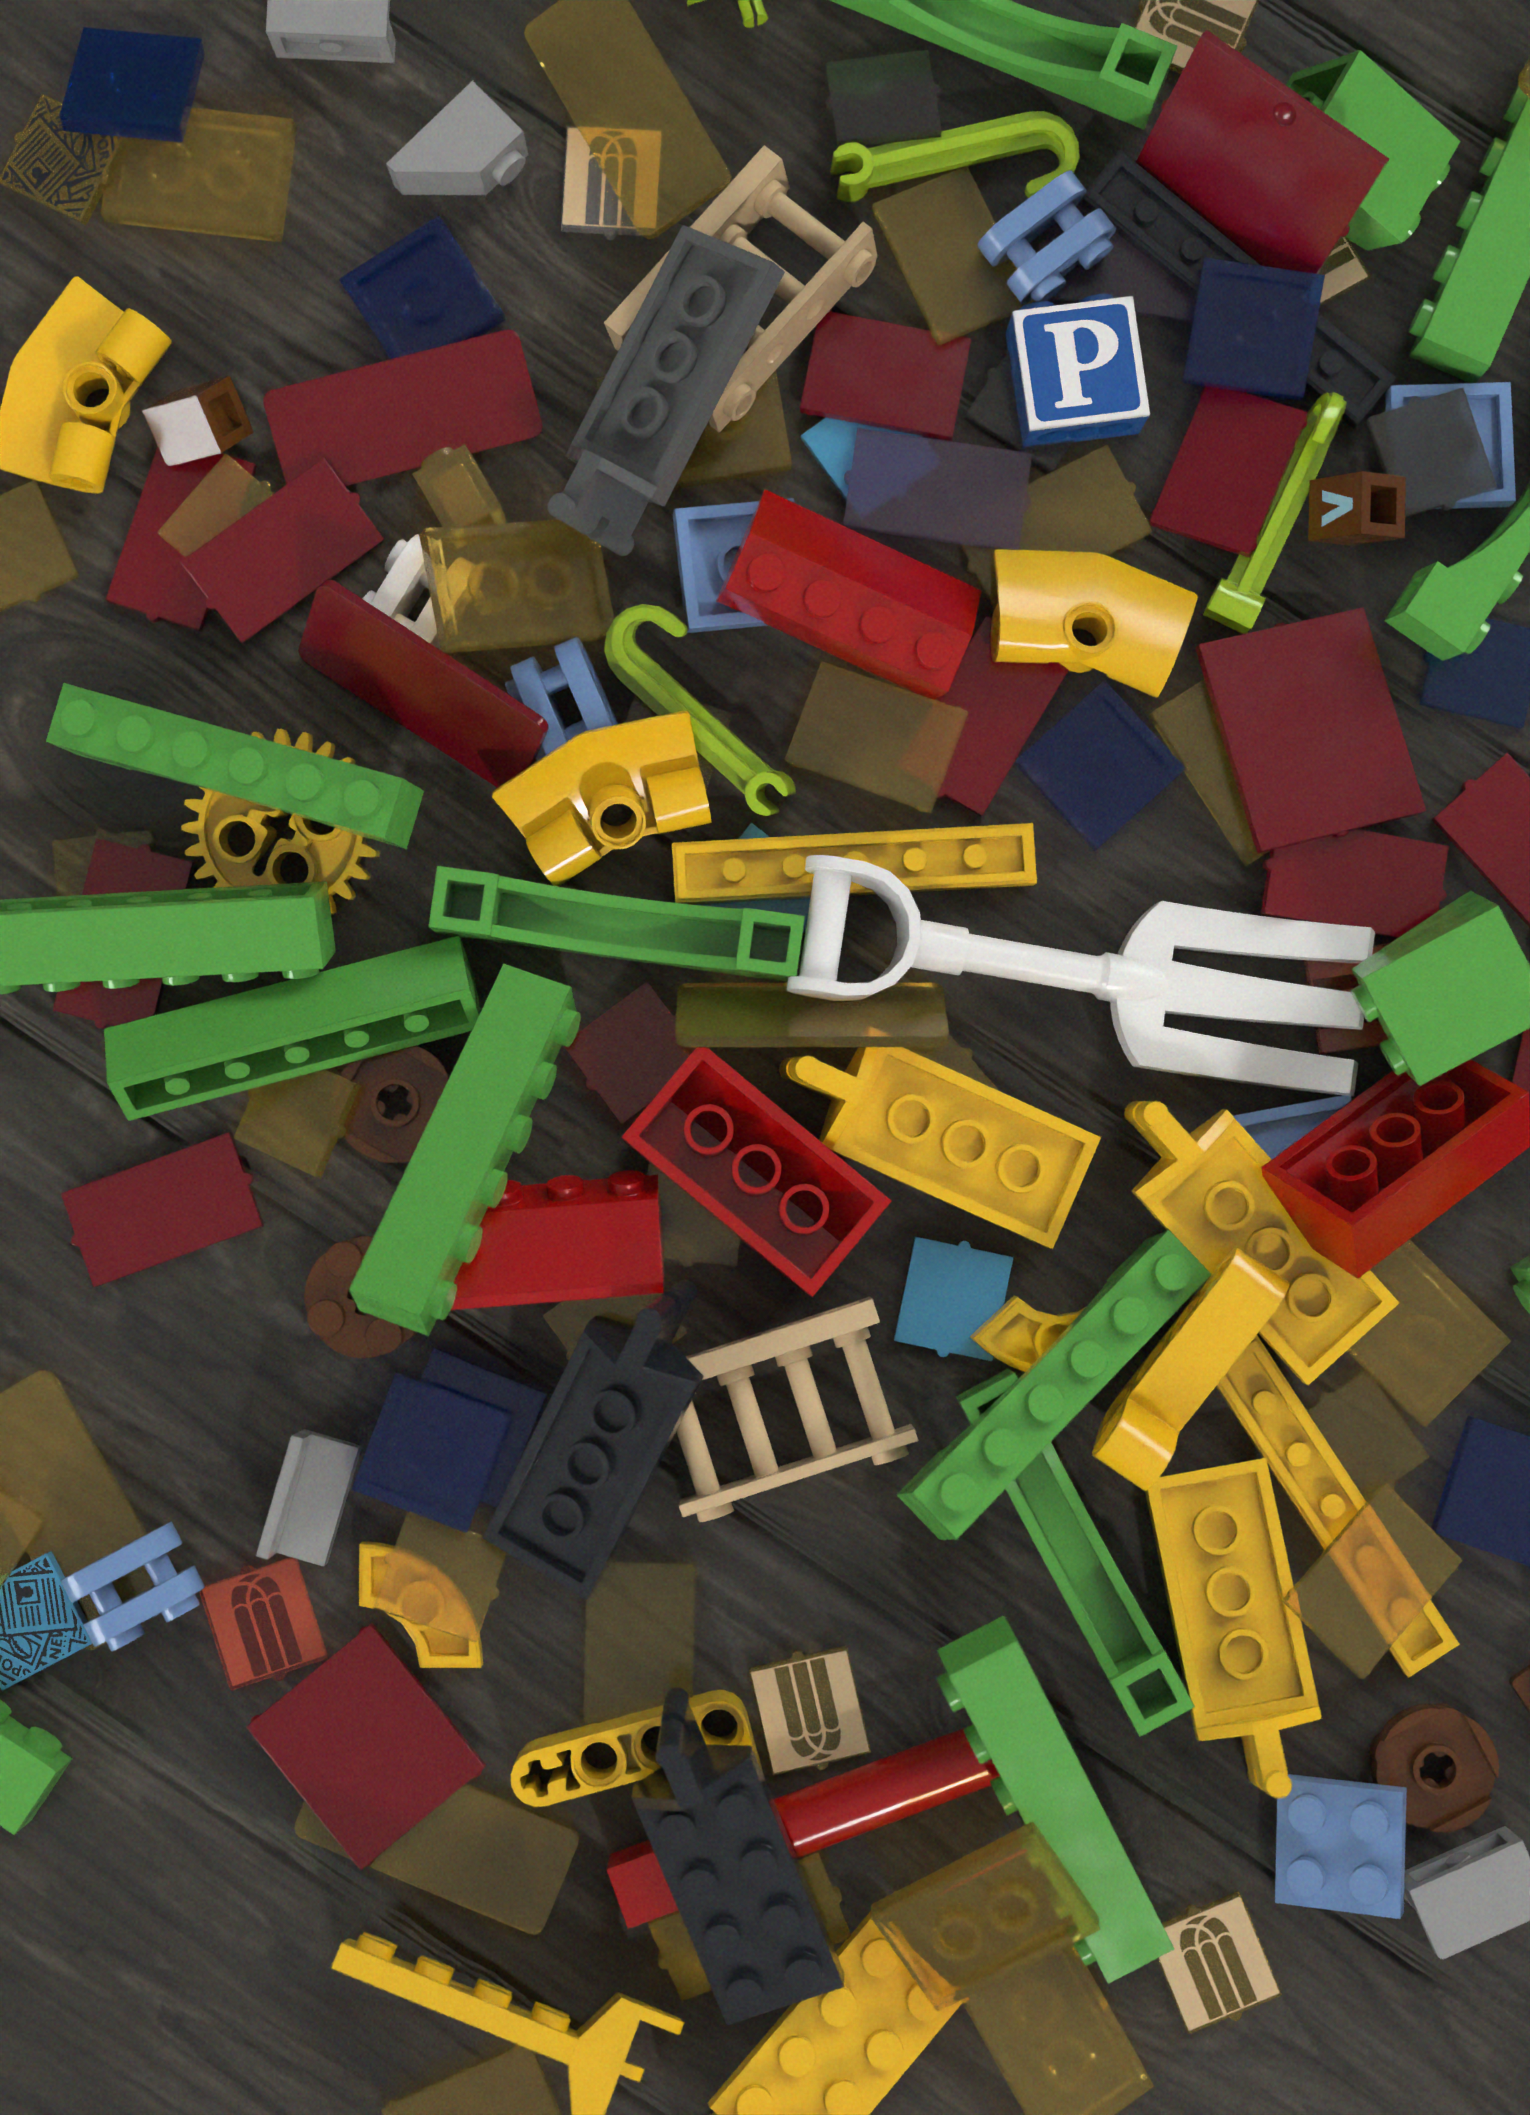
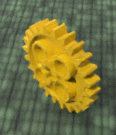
(328, 856)

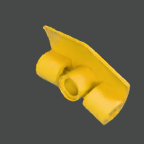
(71, 353)
(1129, 612)
(633, 763)

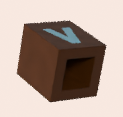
(1357, 508)

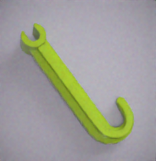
(955, 150)
(1238, 599)
(667, 696)

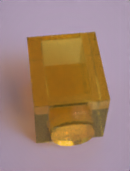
(457, 489)

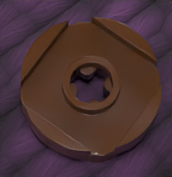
(367, 1126)
(334, 1313)
(1469, 1776)

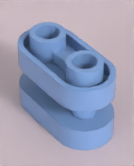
(1042, 273)
(537, 691)
(121, 1621)

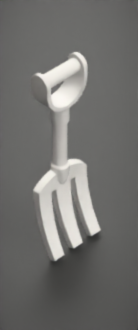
(1137, 981)

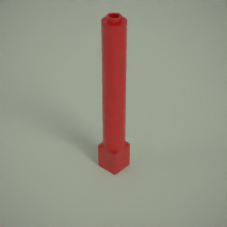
(827, 1813)

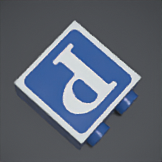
(1077, 370)

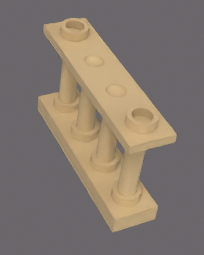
(750, 196)
(791, 1348)

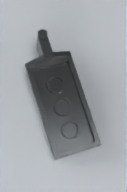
(663, 385)

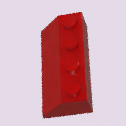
(851, 596)
(1398, 1160)
(756, 1169)
(568, 1243)

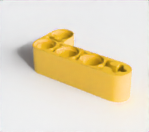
(1185, 1367)
(626, 1738)

